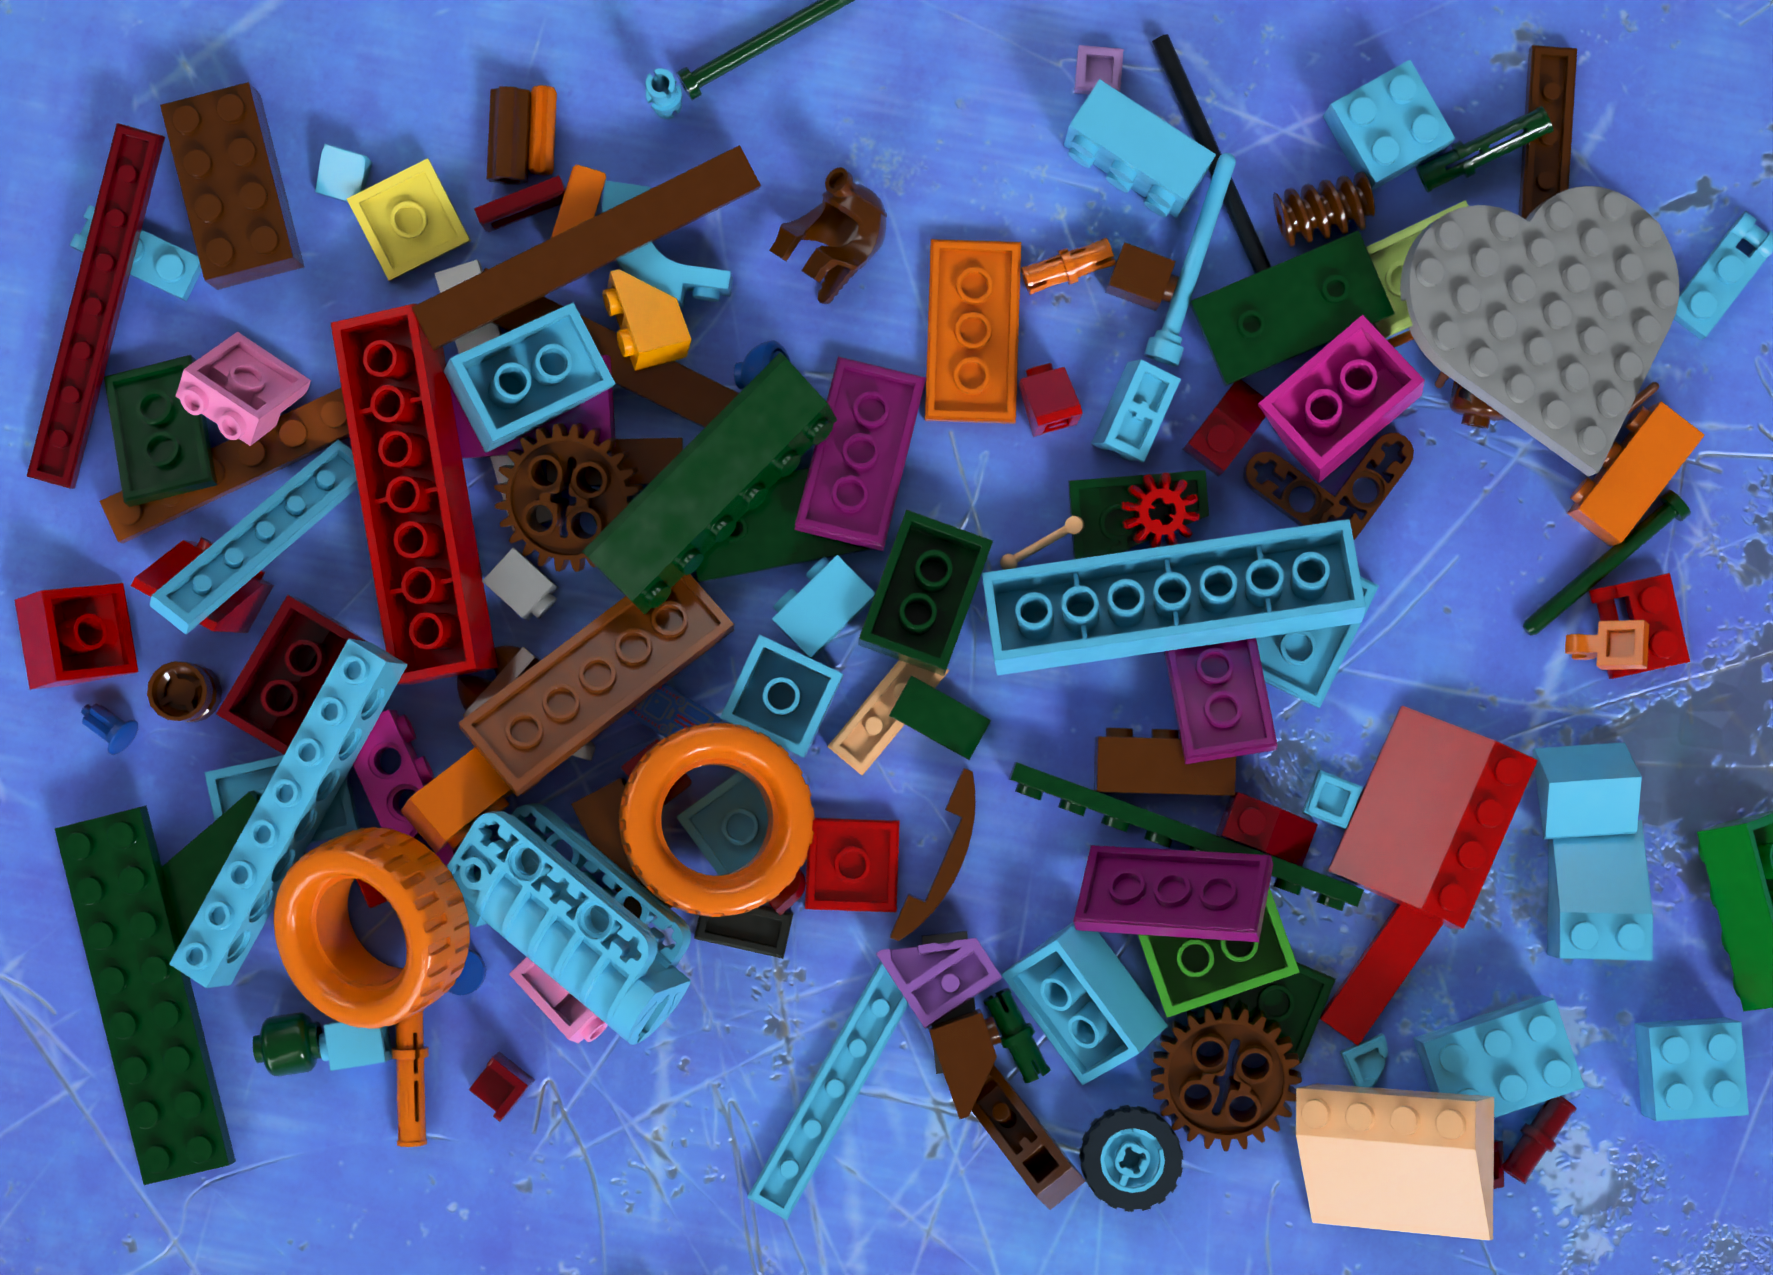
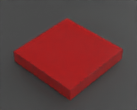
(853, 865)

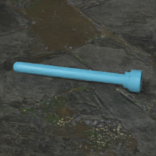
(1166, 344)

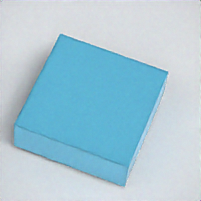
(1332, 799)

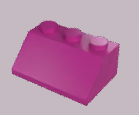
(1341, 398)

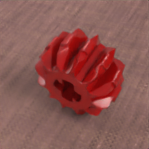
(1165, 496)

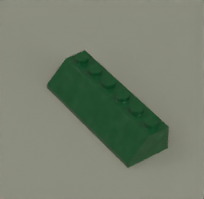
(712, 484)

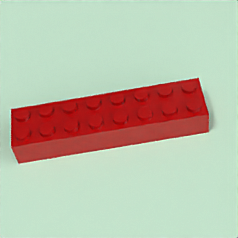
(413, 496)

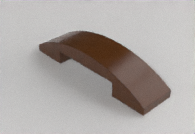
(917, 910)

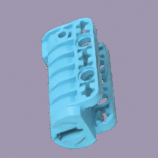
(570, 921)

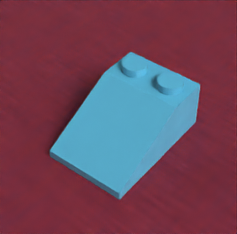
(528, 376)
(1599, 898)

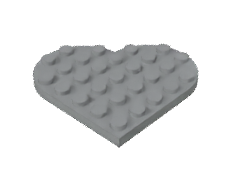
(1546, 312)

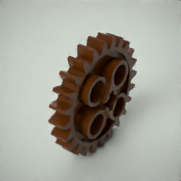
(529, 489)
(1265, 1085)

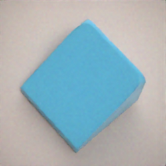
(342, 173)

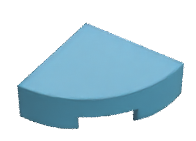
(1366, 1061)

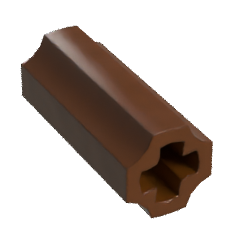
(508, 135)

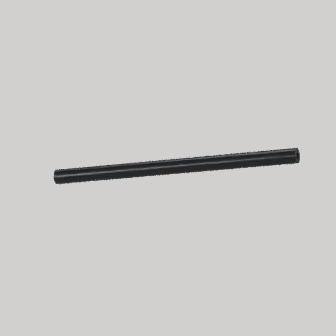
(1204, 136)

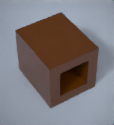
(1142, 277)

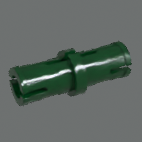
(1017, 1035)

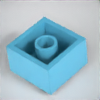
(1389, 125)
(782, 695)
(1691, 1069)

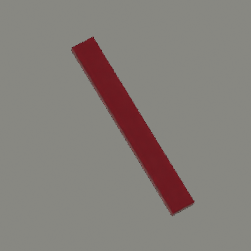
(95, 306)

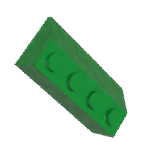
(1741, 889)

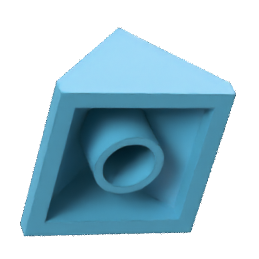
(1587, 790)

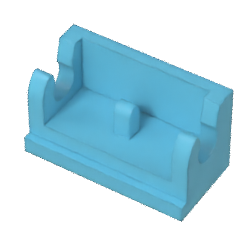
(1136, 410)

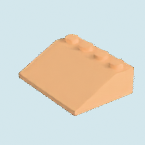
(1398, 1159)

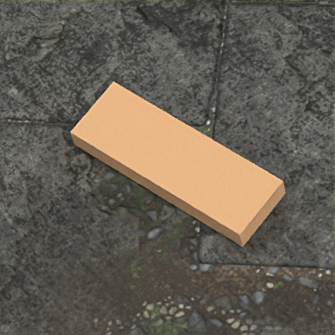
(871, 726)

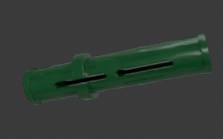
(1533, 124)

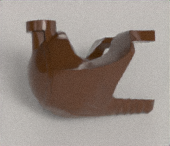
(847, 222)

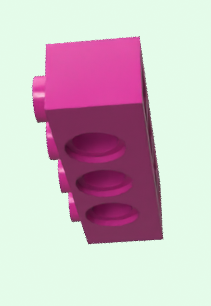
(384, 788)

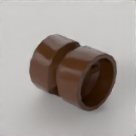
(184, 692)

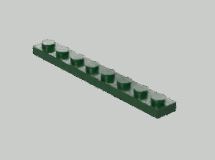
(1165, 830)

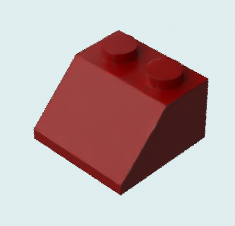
(75, 635)

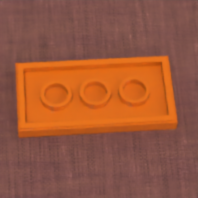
(973, 331)

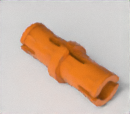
(1068, 266)

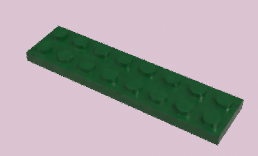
(144, 999)

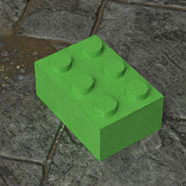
(1208, 970)

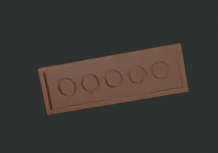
(592, 682)

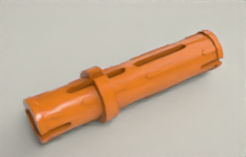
(410, 1081)

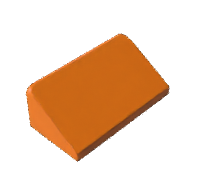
(580, 198)

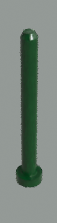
(756, 45)
(1671, 508)

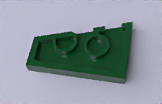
(1099, 506)

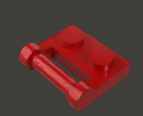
(1656, 603)

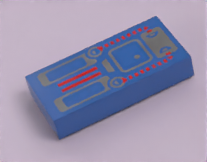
(671, 711)

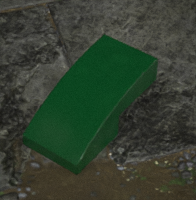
(940, 717)

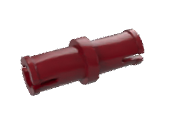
(1538, 1138)

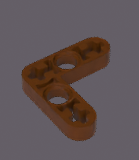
(1326, 504)

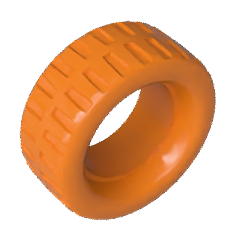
(787, 811)
(325, 953)

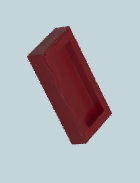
(521, 204)

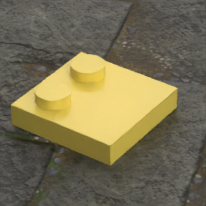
(408, 219)

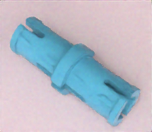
(663, 93)

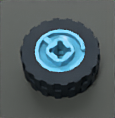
(1131, 1158)

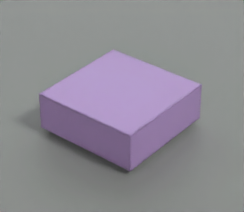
(1097, 64)

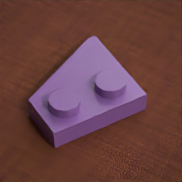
(939, 976)

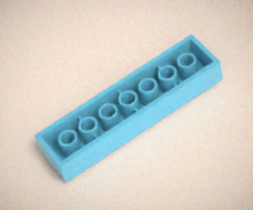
(1174, 597)

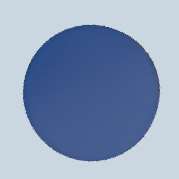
(471, 976)

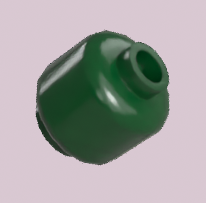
(288, 1044)

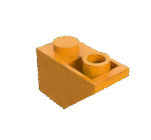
(648, 321)

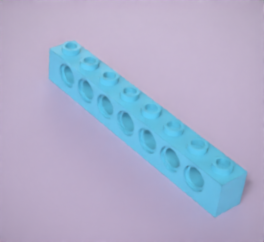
(288, 813)

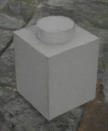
(521, 585)

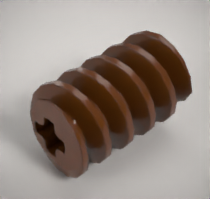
(1324, 207)

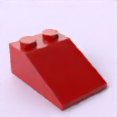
(234, 614)

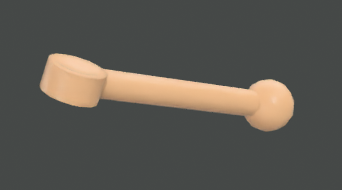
(1072, 525)

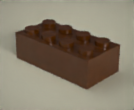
(232, 186)

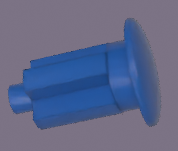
(109, 727)

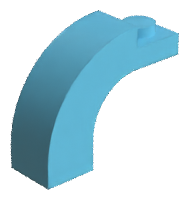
(657, 270)

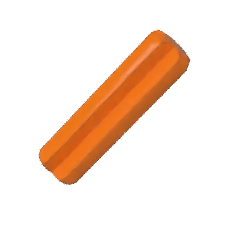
(542, 130)

